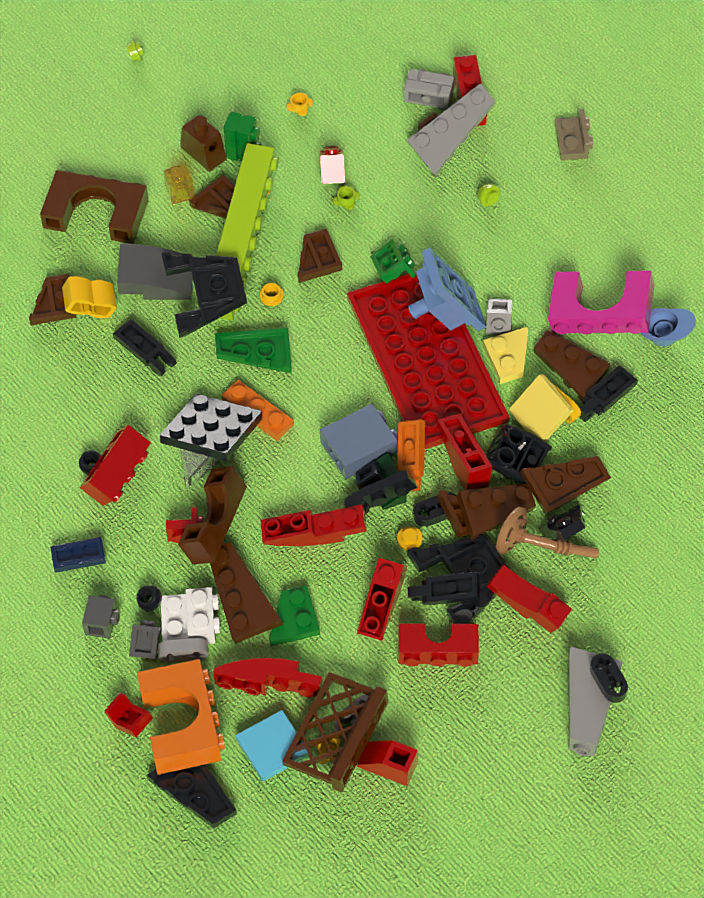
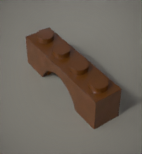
(223, 493)

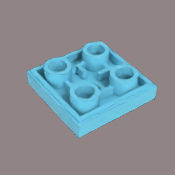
(268, 743)

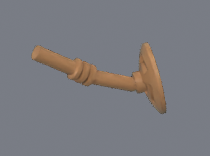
(519, 534)

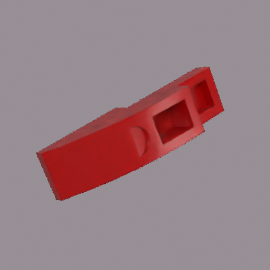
(313, 529)
(258, 674)

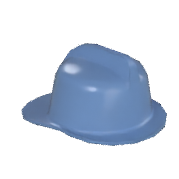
(669, 325)

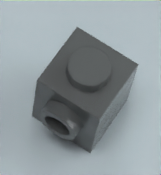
(100, 616)

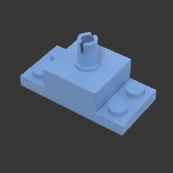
(446, 295)

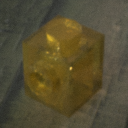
(179, 184)

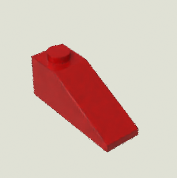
(465, 453)

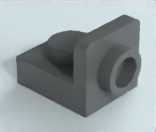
(145, 640)

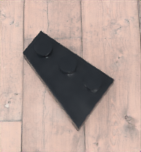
(197, 792)

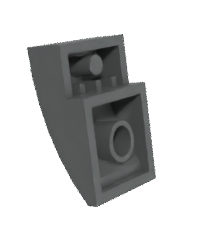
(144, 273)

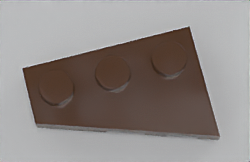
(573, 364)

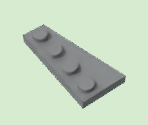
(444, 134)

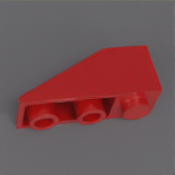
(382, 598)

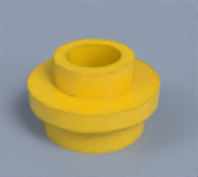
(271, 289)

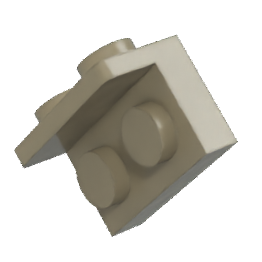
(573, 137)

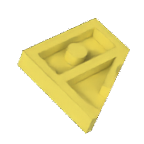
(507, 354)

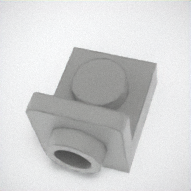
(499, 316)

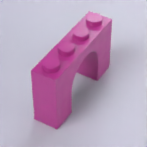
(628, 316)

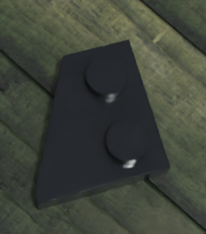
(565, 525)

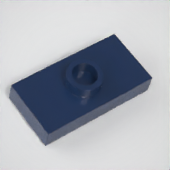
(78, 554)

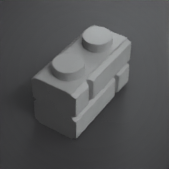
(429, 88)

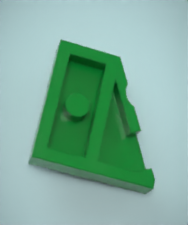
(297, 615)

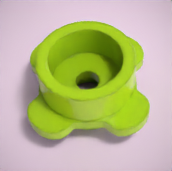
(346, 192)

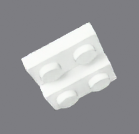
(190, 615)

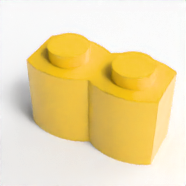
(89, 297)

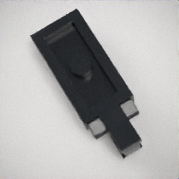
(607, 393)
(447, 589)

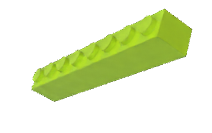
(246, 208)

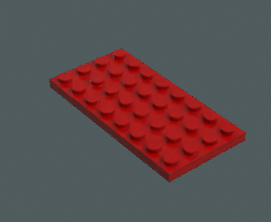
(423, 362)

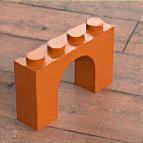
(196, 743)

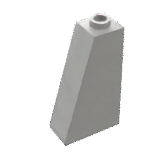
(586, 703)

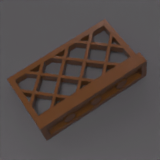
(355, 743)

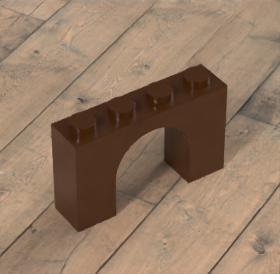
(72, 189)

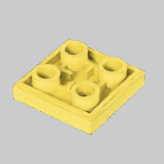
(541, 408)

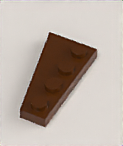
(242, 599)

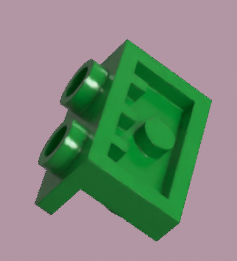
(392, 261)

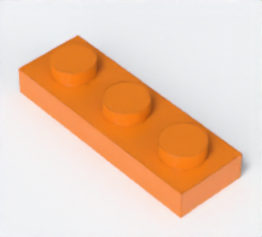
(273, 420)

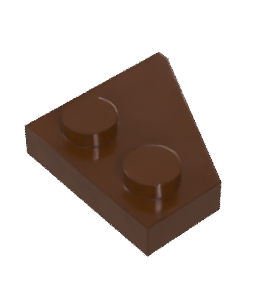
(215, 198)

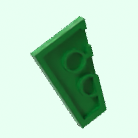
(256, 348)

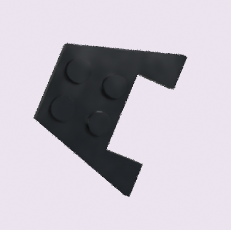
(216, 286)
(463, 557)

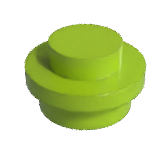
(135, 50)
(488, 194)

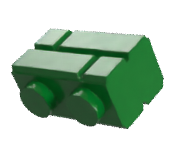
(237, 133)

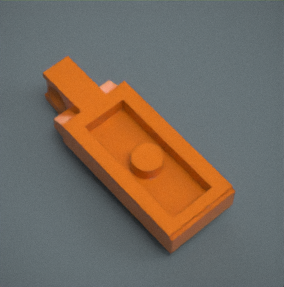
(412, 449)

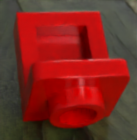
(175, 528)
(127, 716)

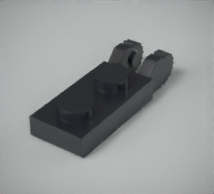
(143, 346)
(382, 491)

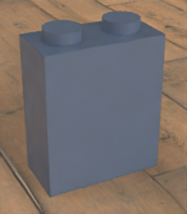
(358, 440)

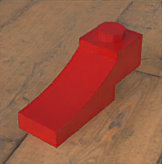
(528, 599)

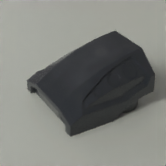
(516, 450)

